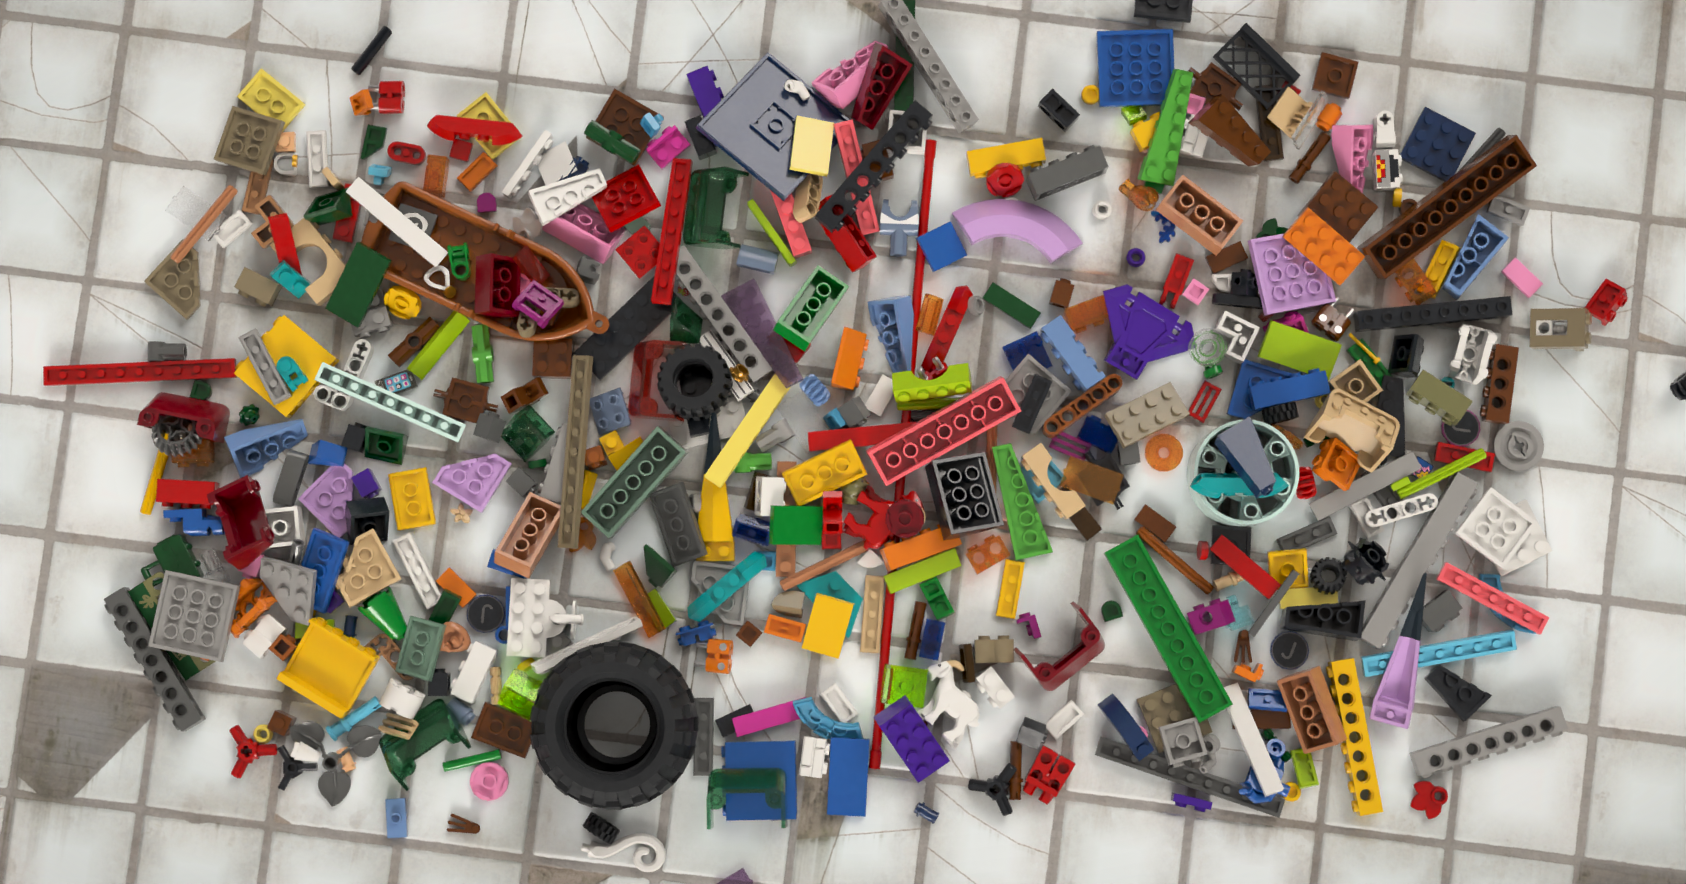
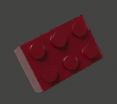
(496, 285)

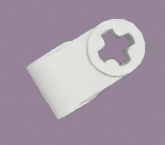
(1384, 134)

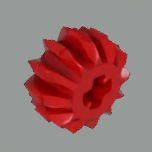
(1306, 484)

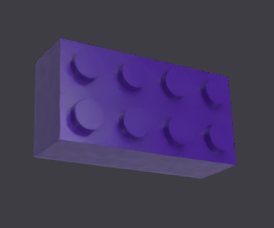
(911, 738)

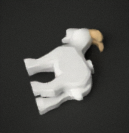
(951, 701)

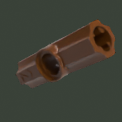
(404, 351)

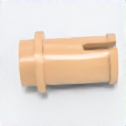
(347, 761)

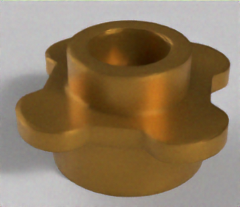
(739, 372)

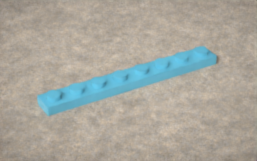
(1447, 651)

